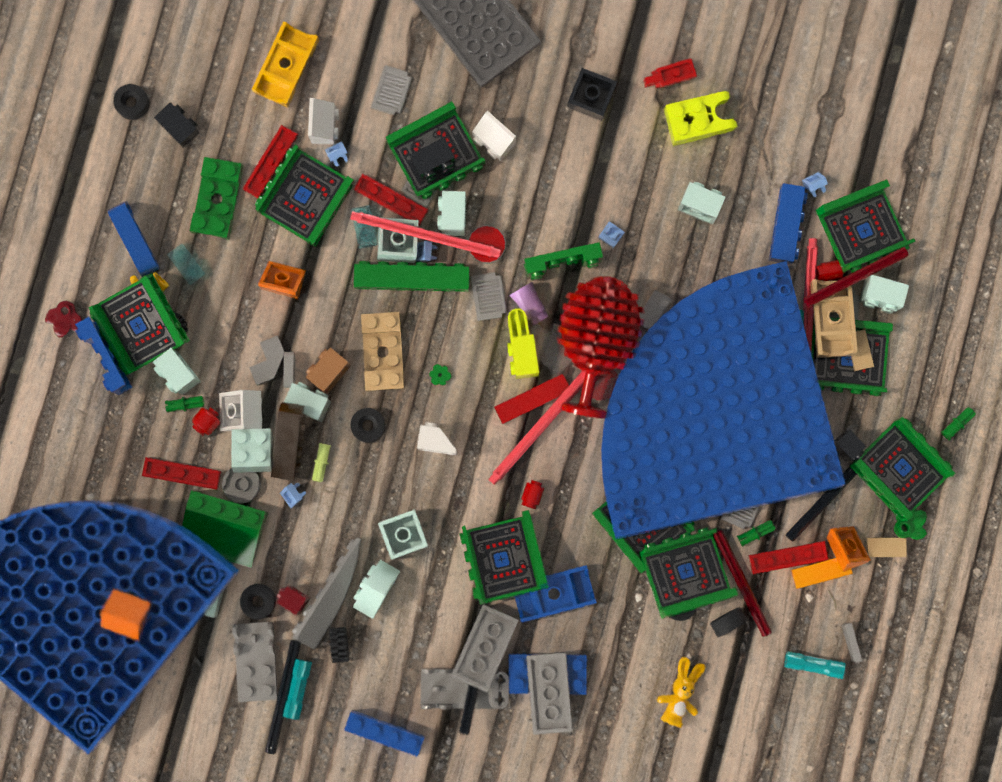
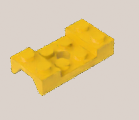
(280, 83)

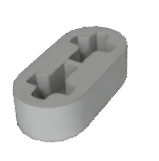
(289, 369)
(499, 689)

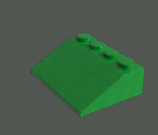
(225, 526)

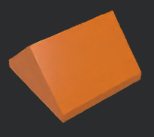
(282, 279)
(847, 547)
(125, 614)

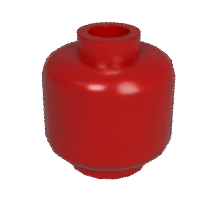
(206, 421)

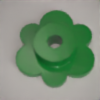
(437, 369)

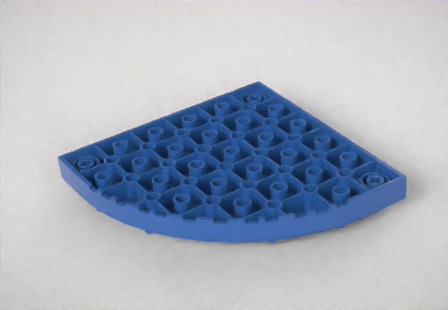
(717, 410)
(54, 583)

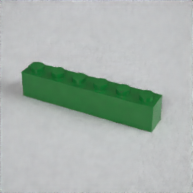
(411, 277)

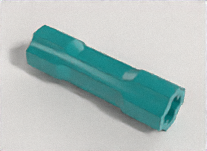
(812, 664)
(297, 689)

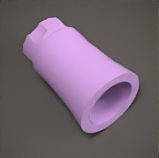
(530, 303)

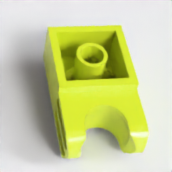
(702, 116)
(521, 346)

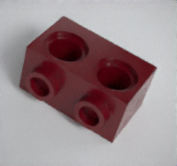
(292, 599)

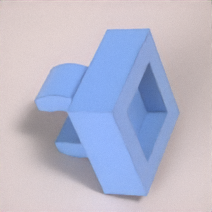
(336, 151)
(815, 182)
(611, 234)
(424, 251)
(291, 495)

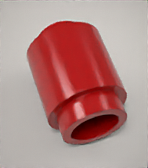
(829, 271)
(532, 494)

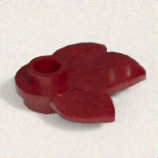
(63, 322)

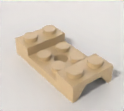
(382, 331)
(839, 336)

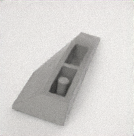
(329, 600)

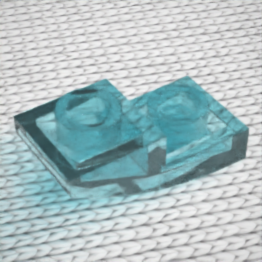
(364, 233)
(186, 264)

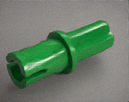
(184, 404)
(958, 423)
(756, 533)

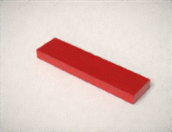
(270, 161)
(390, 199)
(531, 399)
(181, 473)
(788, 557)

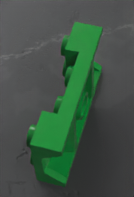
(217, 178)
(589, 255)

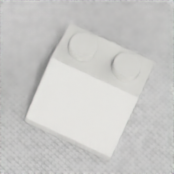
(322, 122)
(493, 136)
(240, 410)
(434, 440)

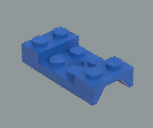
(115, 379)
(574, 591)
(519, 673)

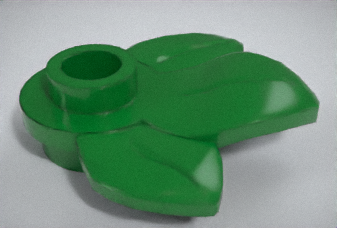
(913, 526)

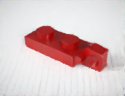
(671, 74)

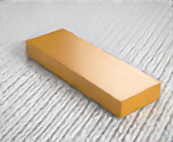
(818, 573)

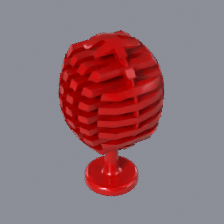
(599, 334)

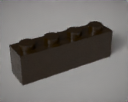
(287, 441)

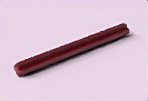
(856, 277)
(742, 583)

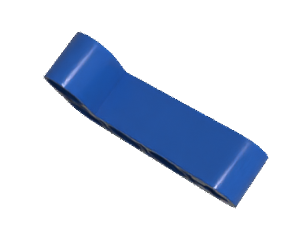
(133, 239)

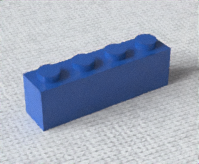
(787, 223)
(384, 733)

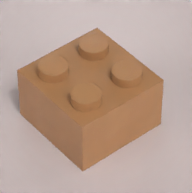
(328, 370)

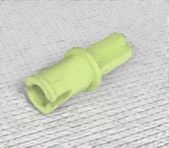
(321, 462)

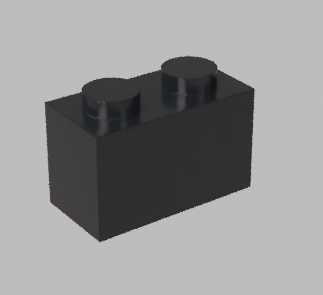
(176, 124)
(849, 446)

